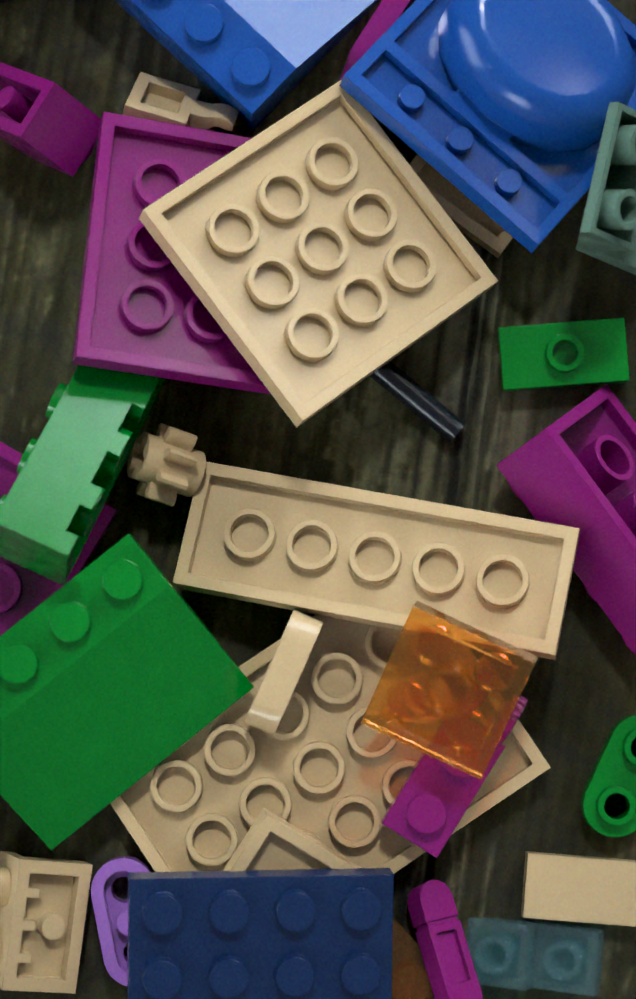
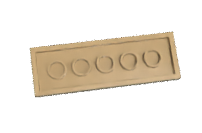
(375, 556)

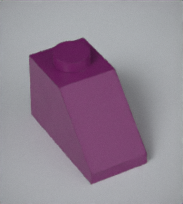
(45, 120)

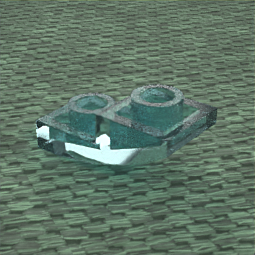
(536, 955)

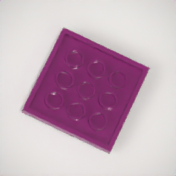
(132, 299)

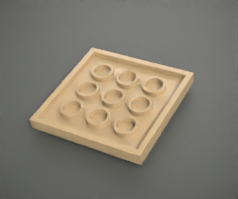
(318, 251)

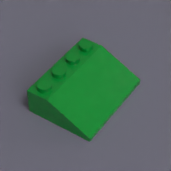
(103, 690)

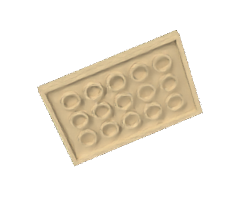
(314, 772)

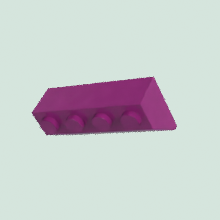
(585, 478)

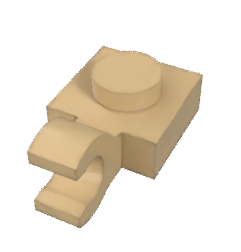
(176, 104)

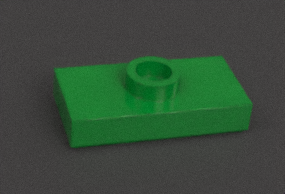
(562, 354)

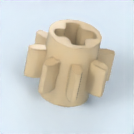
(166, 464)

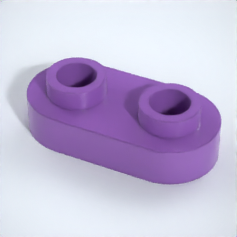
(112, 913)

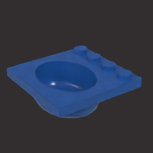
(503, 98)

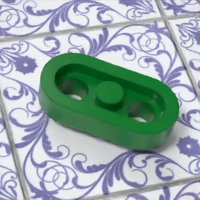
(613, 774)

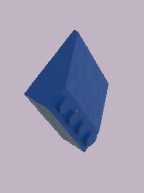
(249, 48)

